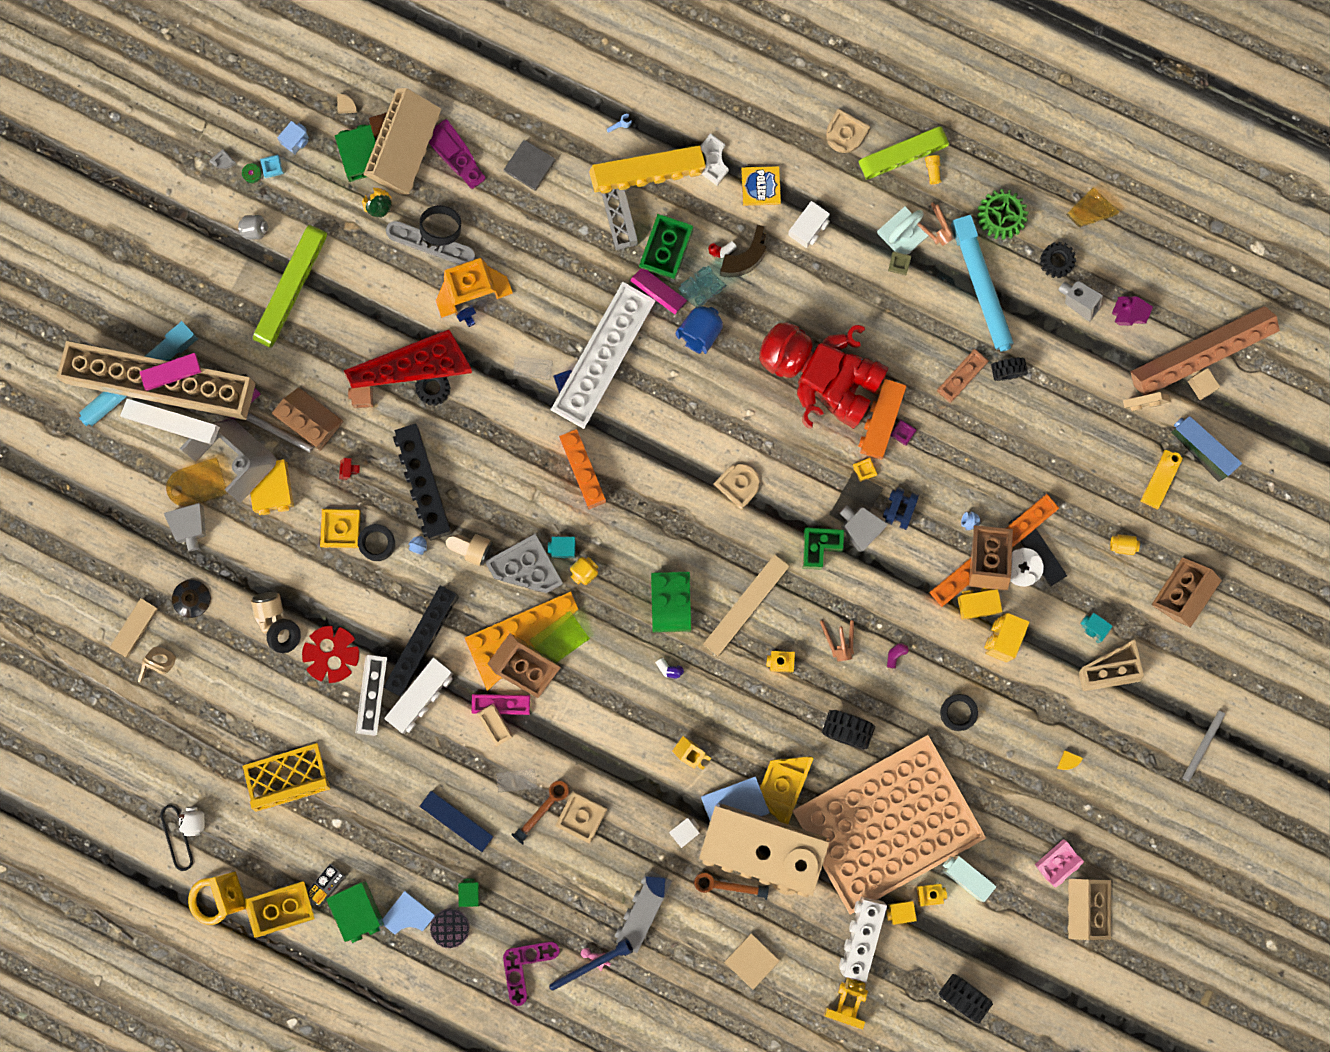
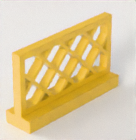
(290, 793)

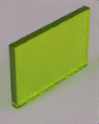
(560, 638)

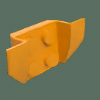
(470, 282)

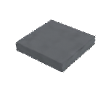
(529, 165)

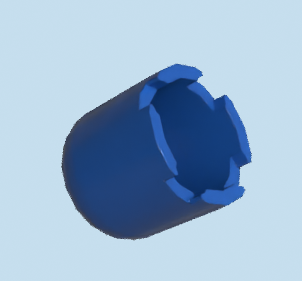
(700, 329)

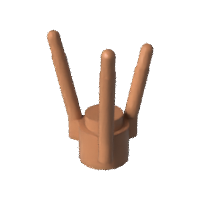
(944, 234)
(843, 652)

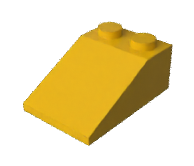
(279, 909)

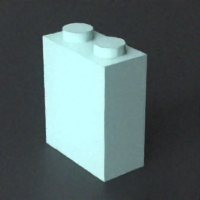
(968, 878)

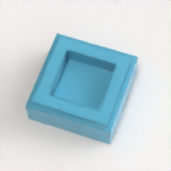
(271, 166)

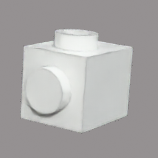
(685, 832)

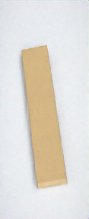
(746, 605)

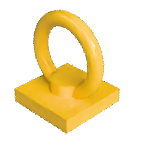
(227, 895)

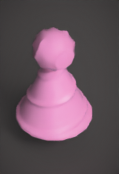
(586, 953)

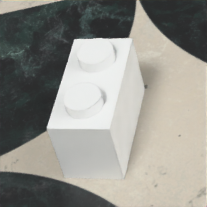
(809, 224)

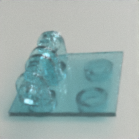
(702, 289)

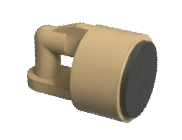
(474, 550)
(266, 606)

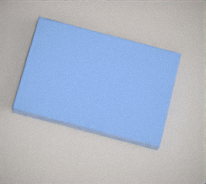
(742, 795)

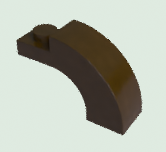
(744, 263)

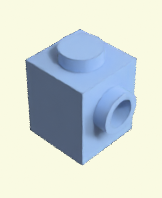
(293, 137)

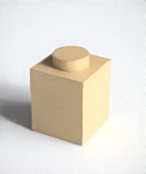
(1203, 383)

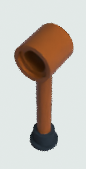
(521, 834)
(760, 891)

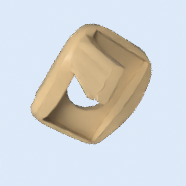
(162, 668)

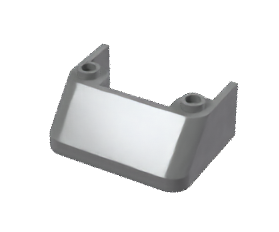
(252, 461)

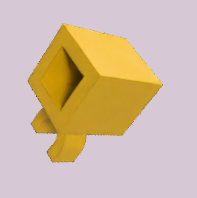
(690, 753)

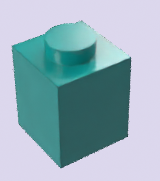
(562, 547)

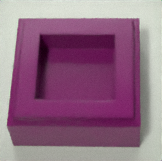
(903, 432)

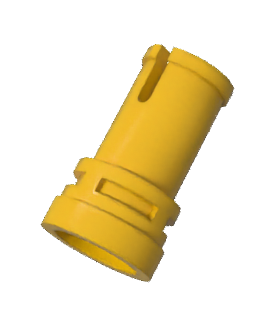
(933, 164)

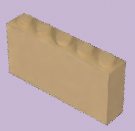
(402, 141)

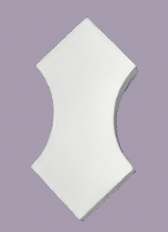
(715, 168)

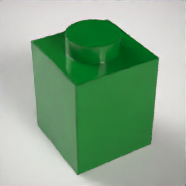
(469, 893)

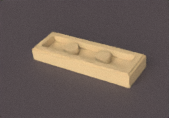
(133, 628)

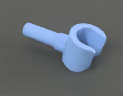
(621, 123)

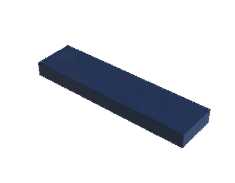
(456, 821)

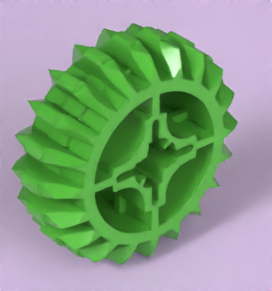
(1009, 215)

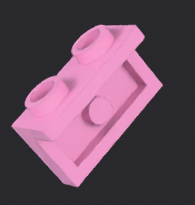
(1059, 863)

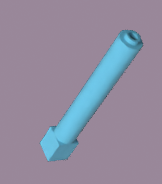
(966, 238)
(176, 341)

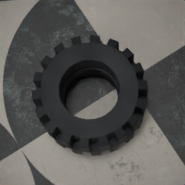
(848, 729)
(965, 998)

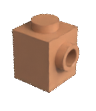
(361, 397)

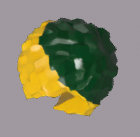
(379, 203)

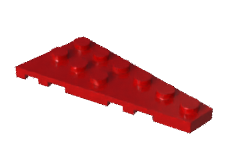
(422, 360)

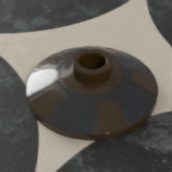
(197, 605)

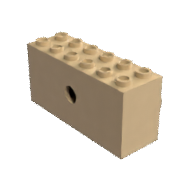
(735, 842)

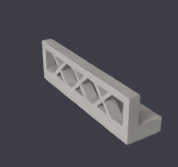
(626, 215)

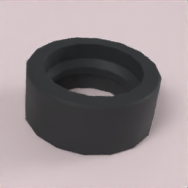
(376, 528)
(973, 709)

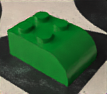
(666, 246)
(671, 602)

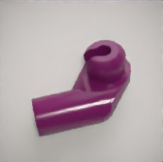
(894, 653)

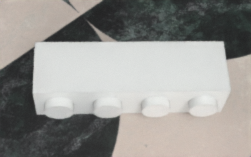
(371, 695)
(418, 696)

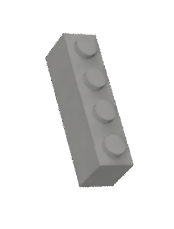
(642, 913)

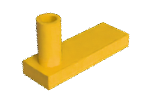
(1161, 479)

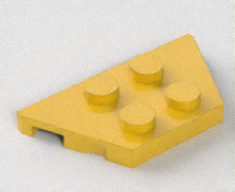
(783, 785)

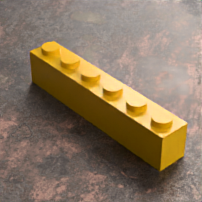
(647, 169)

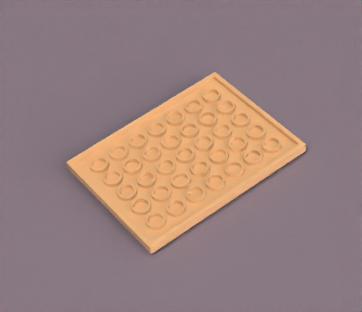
(890, 823)

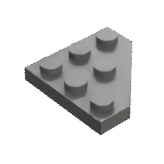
(525, 566)

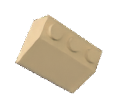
(1089, 909)

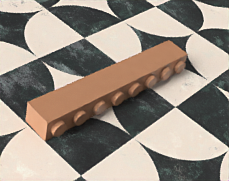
(1205, 351)

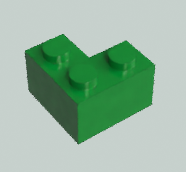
(818, 541)

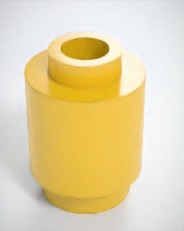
(1124, 544)

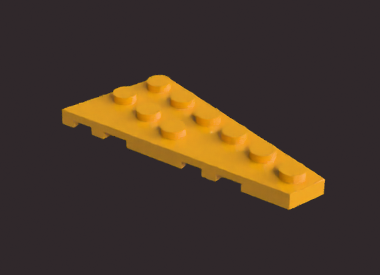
(524, 626)

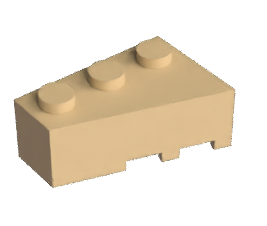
(1113, 669)

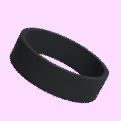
(440, 209)

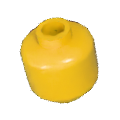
(584, 571)

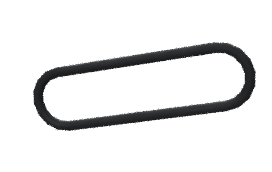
(168, 839)

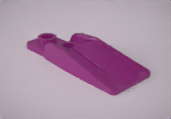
(455, 154)

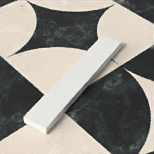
(170, 421)

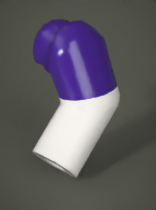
(669, 671)

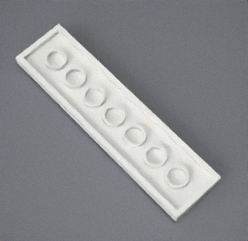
(603, 355)

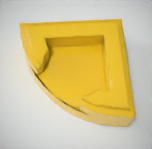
(1068, 761)

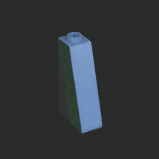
(1205, 448)

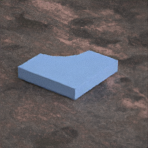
(407, 913)

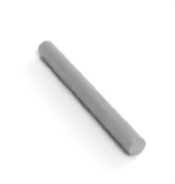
(280, 433)
(1203, 746)

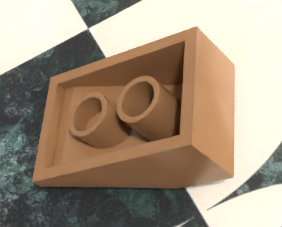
(991, 558)
(523, 665)

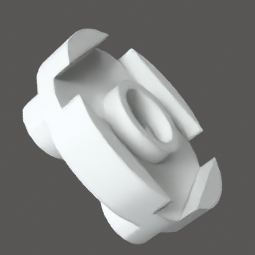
(1033, 561)

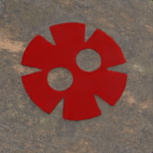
(346, 655)

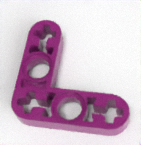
(521, 960)

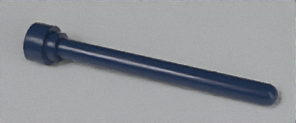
(623, 948)

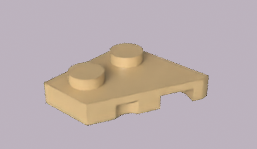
(1151, 400)

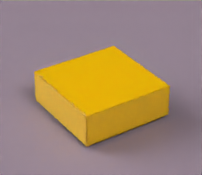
(865, 468)

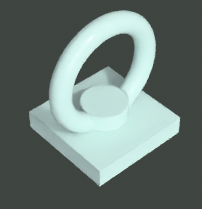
(903, 232)

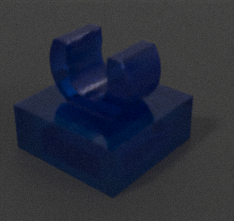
(466, 314)

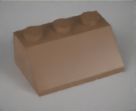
(307, 418)
(1186, 592)

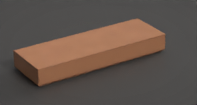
(962, 375)

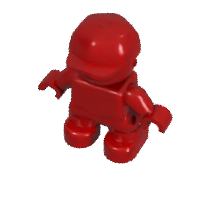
(825, 372)

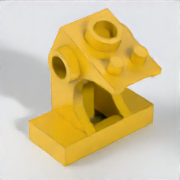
(844, 1013)

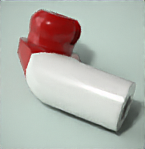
(718, 251)

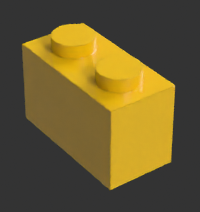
(979, 604)

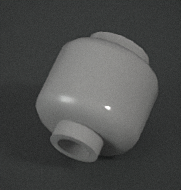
(253, 227)

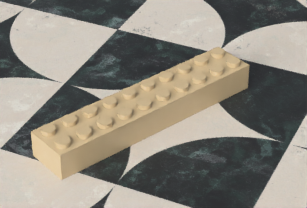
(120, 374)

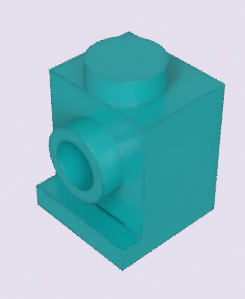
(1095, 626)

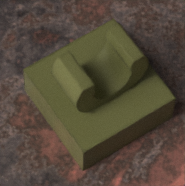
(899, 263)

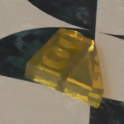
(1091, 209)

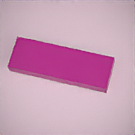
(658, 290)
(170, 371)
(504, 703)

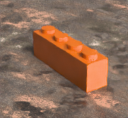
(882, 419)
(582, 469)

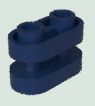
(890, 514)

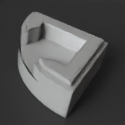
(222, 160)

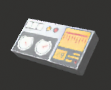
(325, 884)

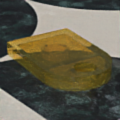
(198, 483)

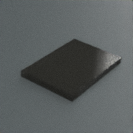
(856, 494)

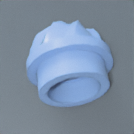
(969, 520)
(418, 545)

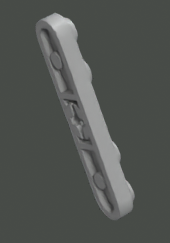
(412, 238)

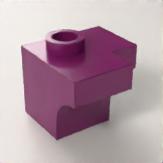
(1131, 311)

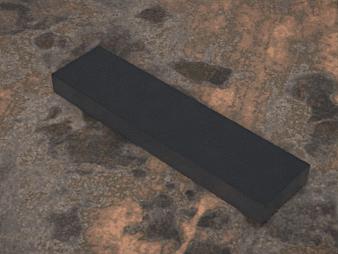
(1052, 569)

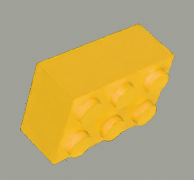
(1006, 638)

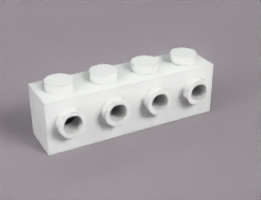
(863, 938)

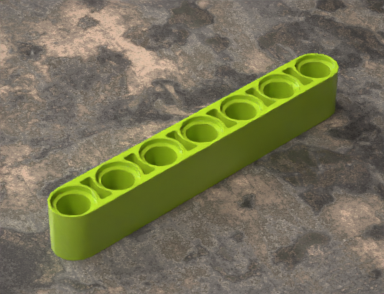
(290, 286)

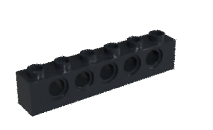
(412, 434)
(421, 641)

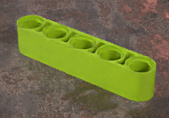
(903, 153)

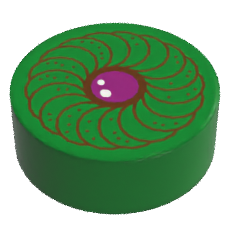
(251, 173)

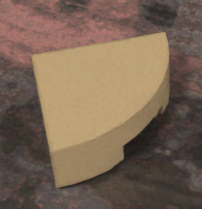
(345, 104)

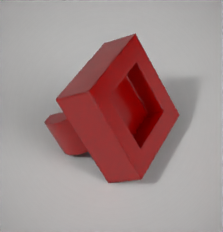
(347, 469)

